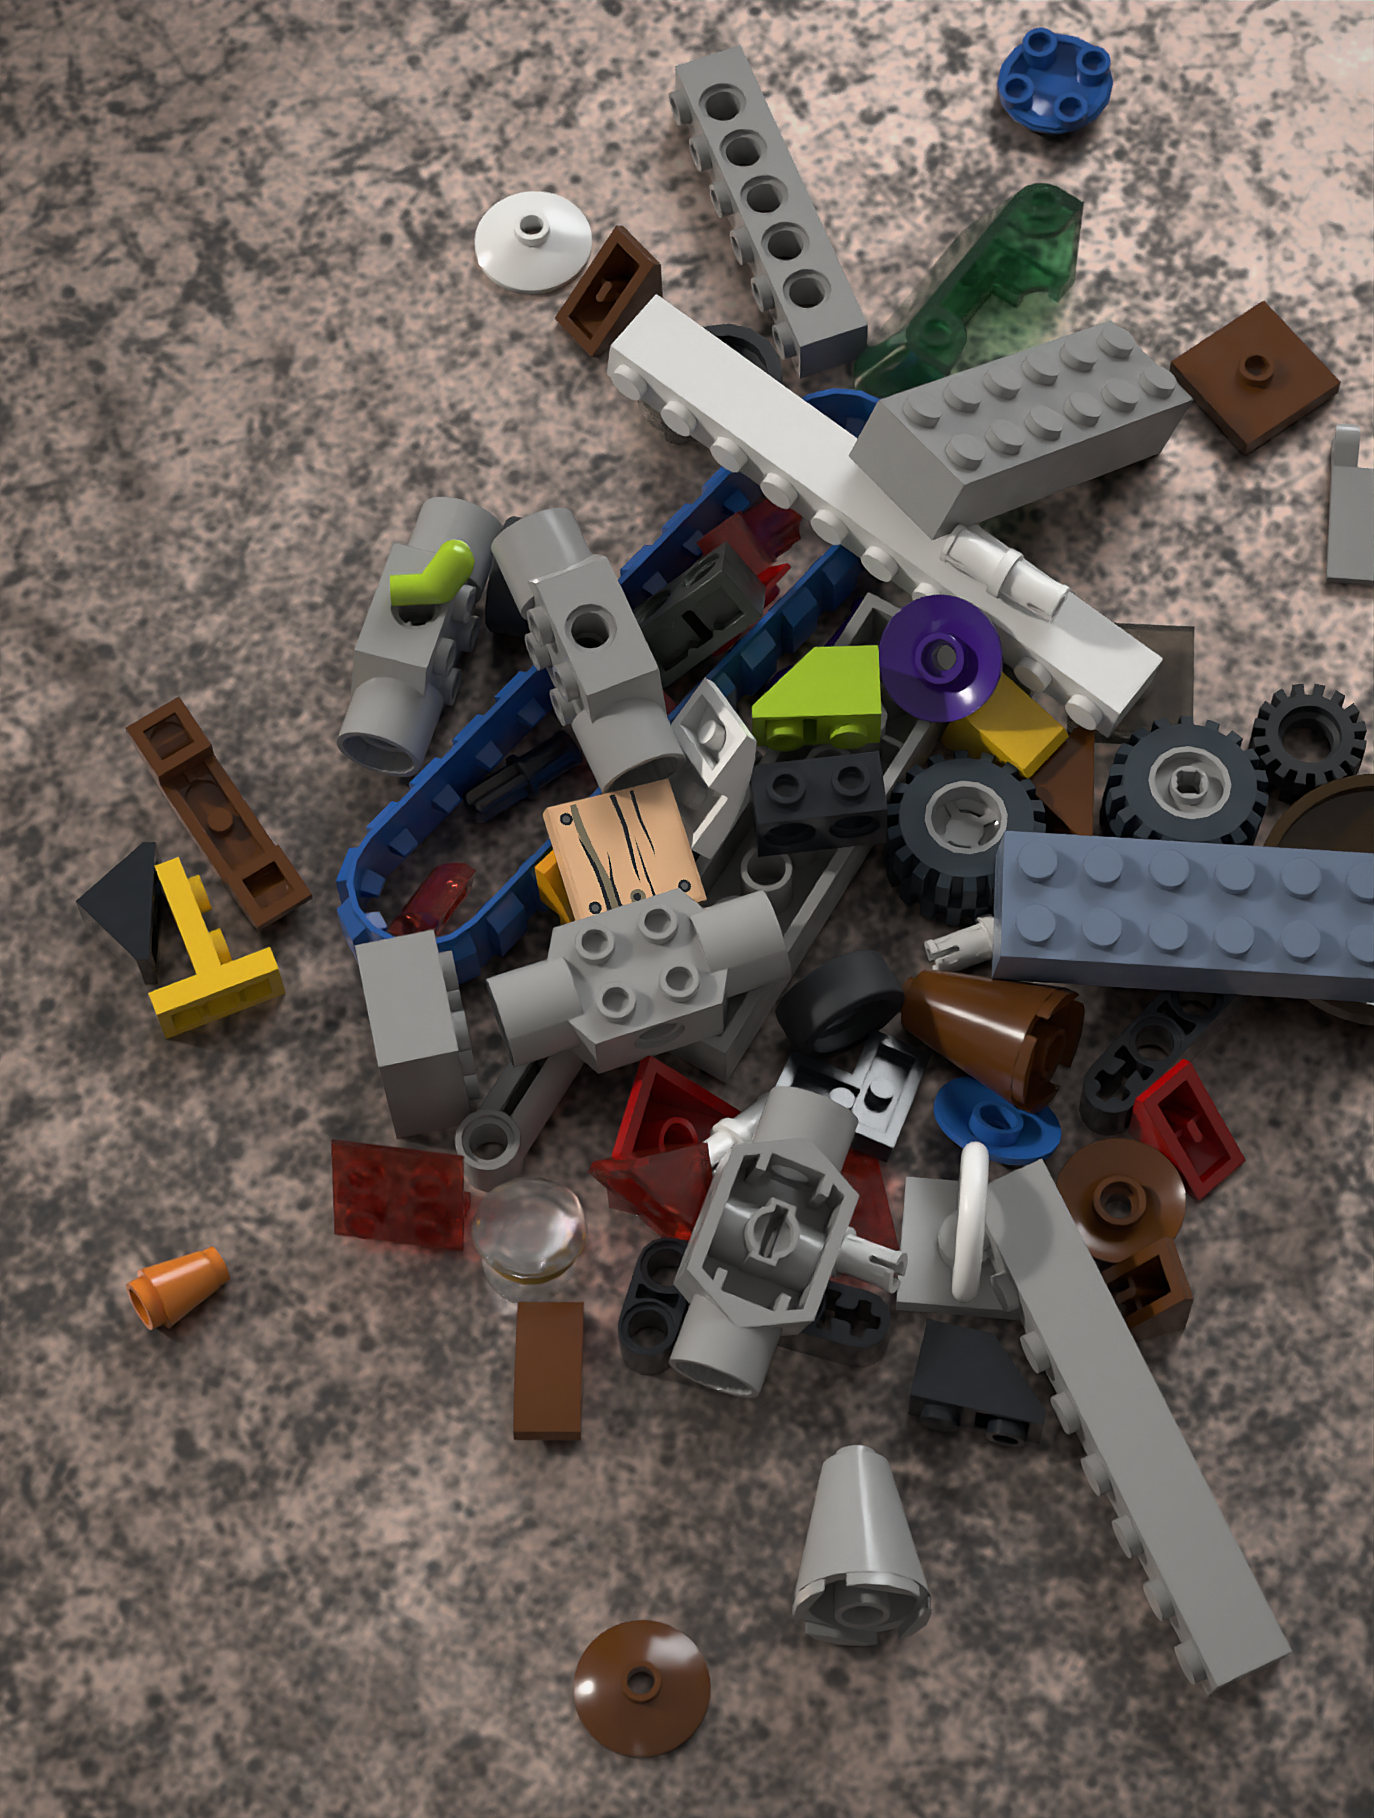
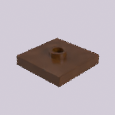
(1254, 377)

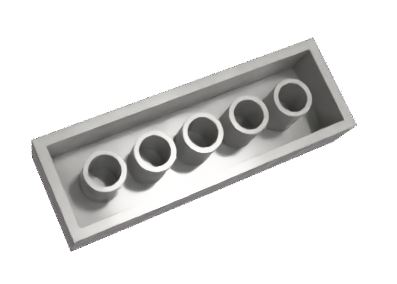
(1019, 428)

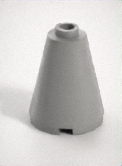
(859, 1556)

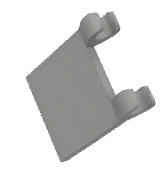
(1350, 512)

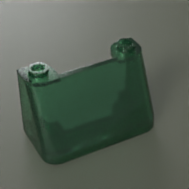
(1008, 252)

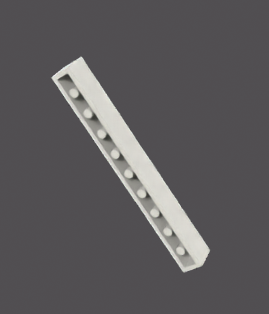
(806, 466)

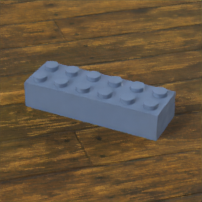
(1184, 916)

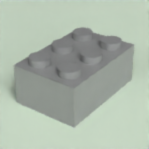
(418, 1032)

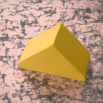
(1009, 728)

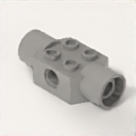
(590, 649)
(412, 652)
(639, 979)
(765, 1241)

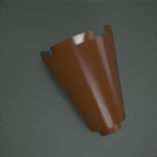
(997, 1030)

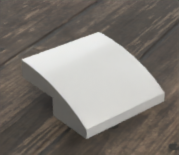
(715, 770)

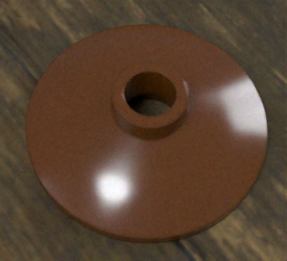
(1124, 1173)
(646, 1722)

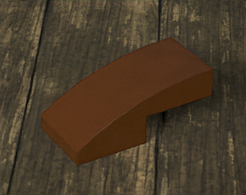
(548, 1371)

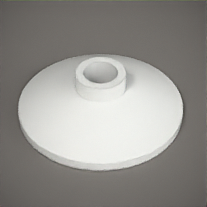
(535, 261)

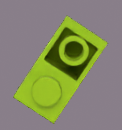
(823, 700)

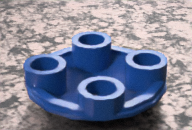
(1055, 82)

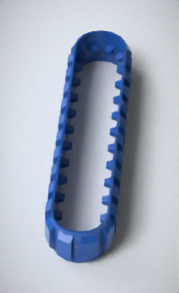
(527, 701)

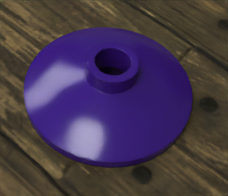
(911, 662)

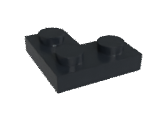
(875, 1092)

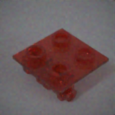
(399, 1194)

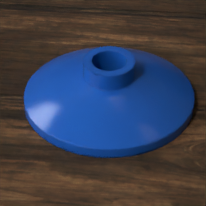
(976, 1114)

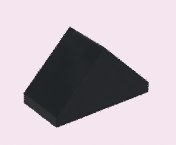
(127, 911)

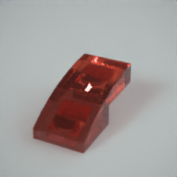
(435, 900)

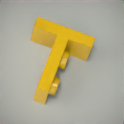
(220, 983)

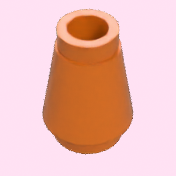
(176, 1286)

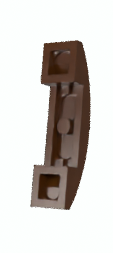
(217, 815)

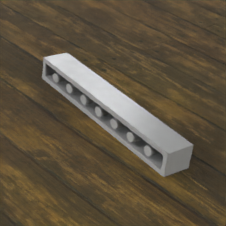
(1128, 1434)

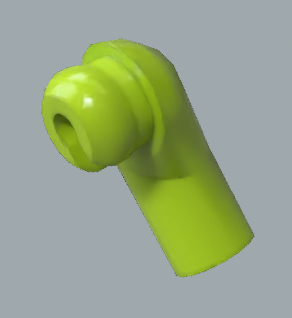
(438, 581)

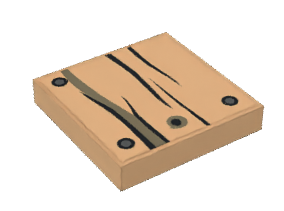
(622, 848)

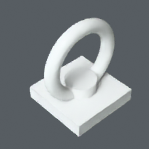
(945, 1243)

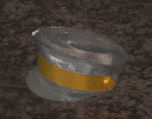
(529, 1237)

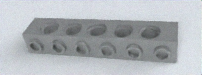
(727, 89)

